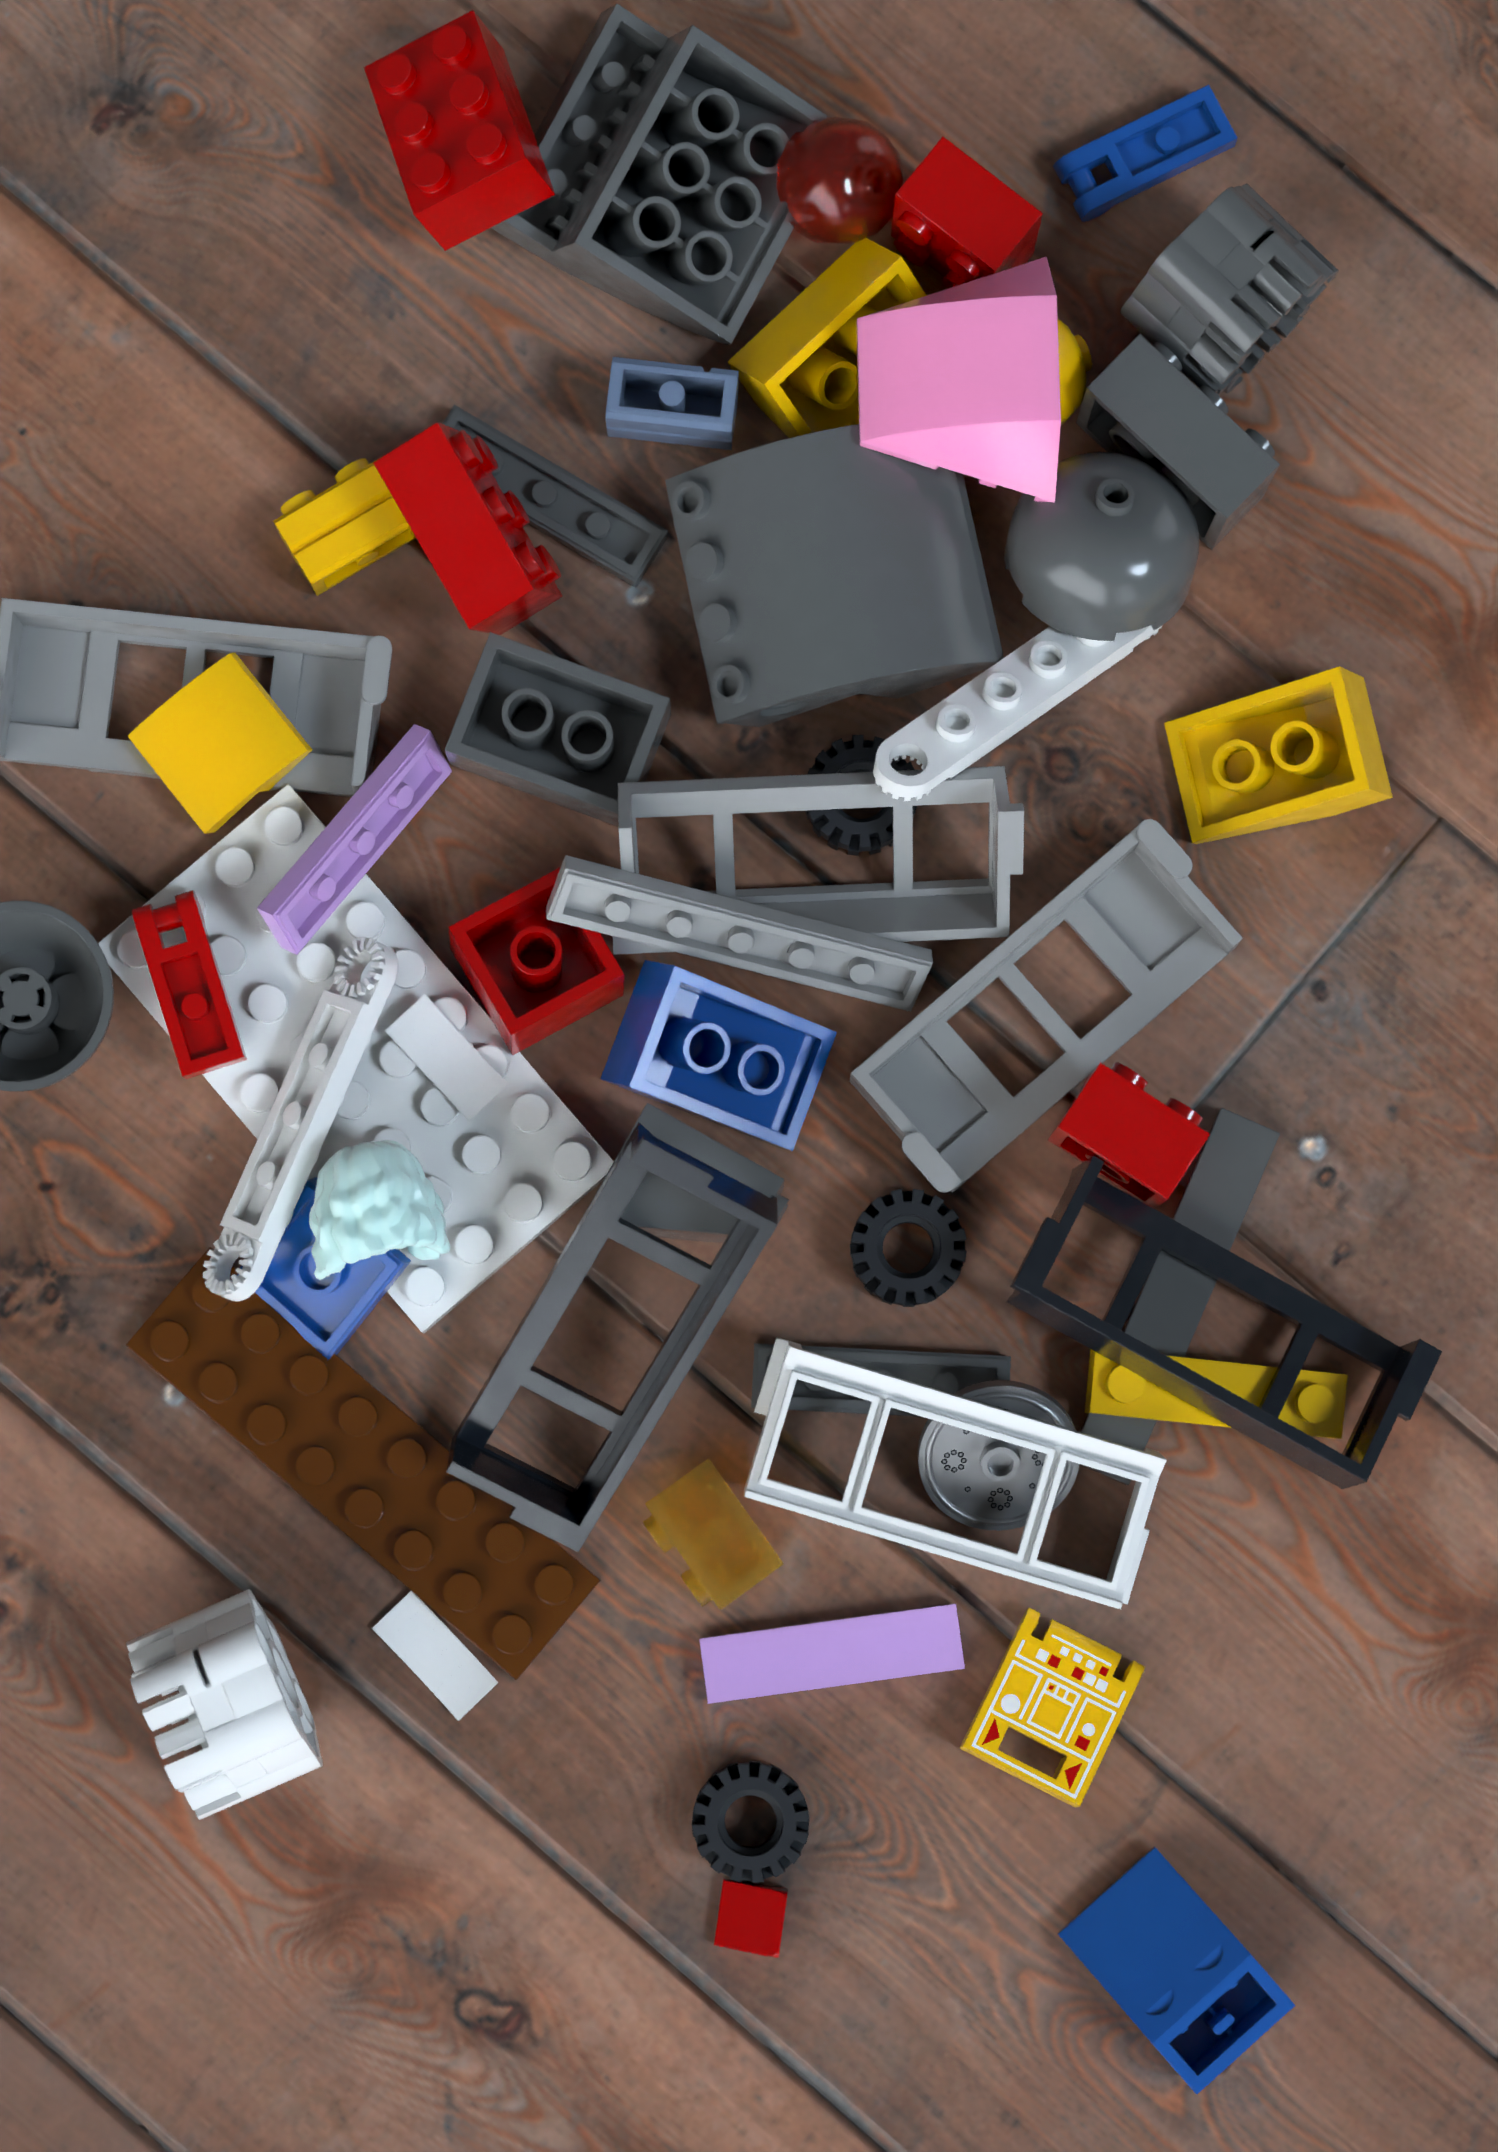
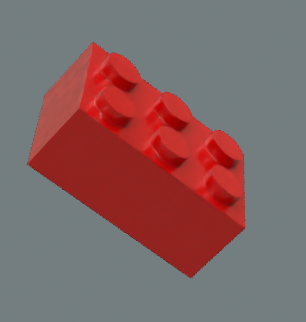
(458, 131)
(470, 528)

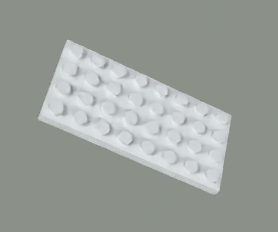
(497, 1174)

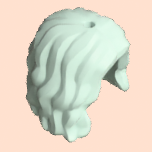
(374, 1202)

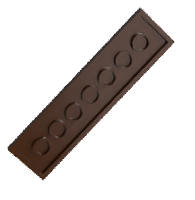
(365, 1469)

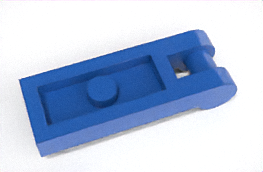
(1147, 152)

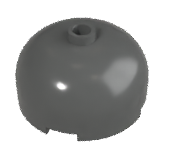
(1108, 549)

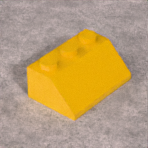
(806, 357)

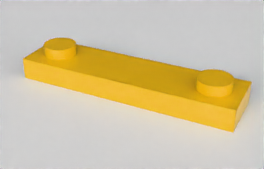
(1312, 1406)

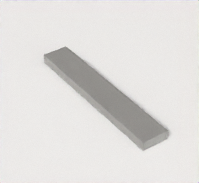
(738, 933)

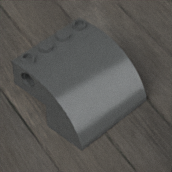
(829, 576)

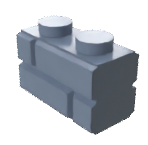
(672, 403)

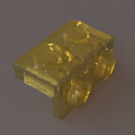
(712, 1536)

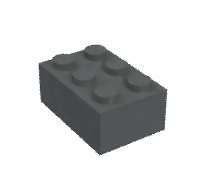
(1159, 416)
(556, 728)

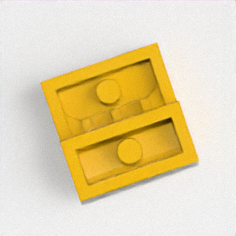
(219, 742)

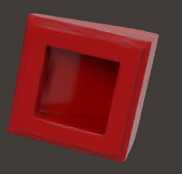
(751, 1917)

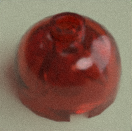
(839, 180)

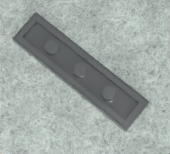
(568, 506)
(935, 1370)

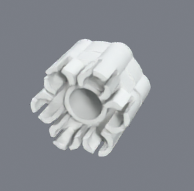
(237, 1700)

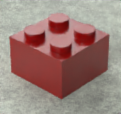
(962, 218)
(534, 969)
(1135, 1135)

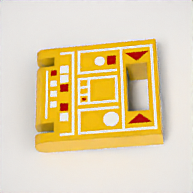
(1058, 1696)

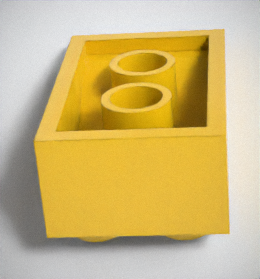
(1279, 757)

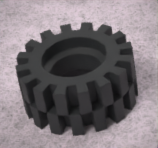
(837, 826)
(917, 1209)
(762, 1860)

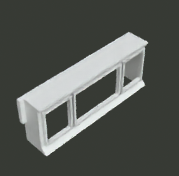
(885, 1392)

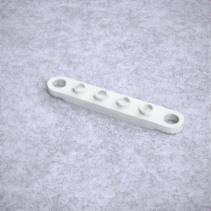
(996, 707)
(300, 1119)

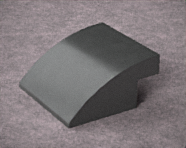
(665, 174)

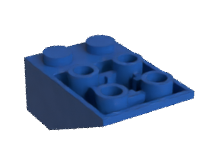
(1176, 1970)

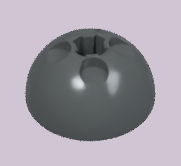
(56, 954)

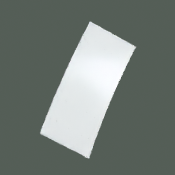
(446, 1057)
(435, 1655)

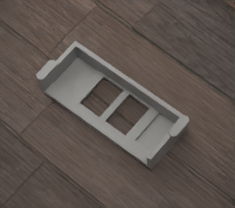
(63, 669)
(1145, 928)

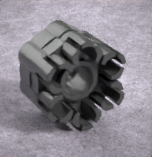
(1226, 287)

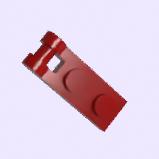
(189, 987)

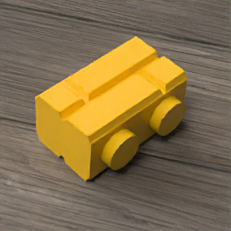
(342, 526)

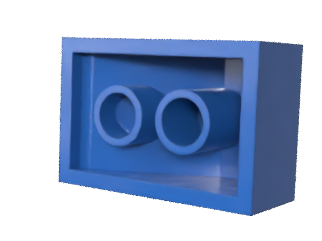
(718, 1054)

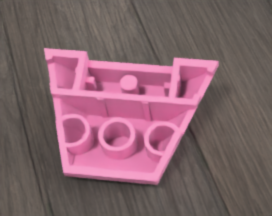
(968, 380)

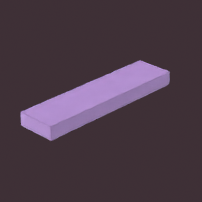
(354, 839)
(831, 1653)

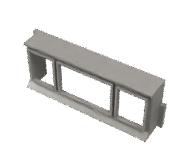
(889, 910)

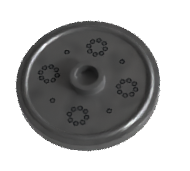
(985, 1478)

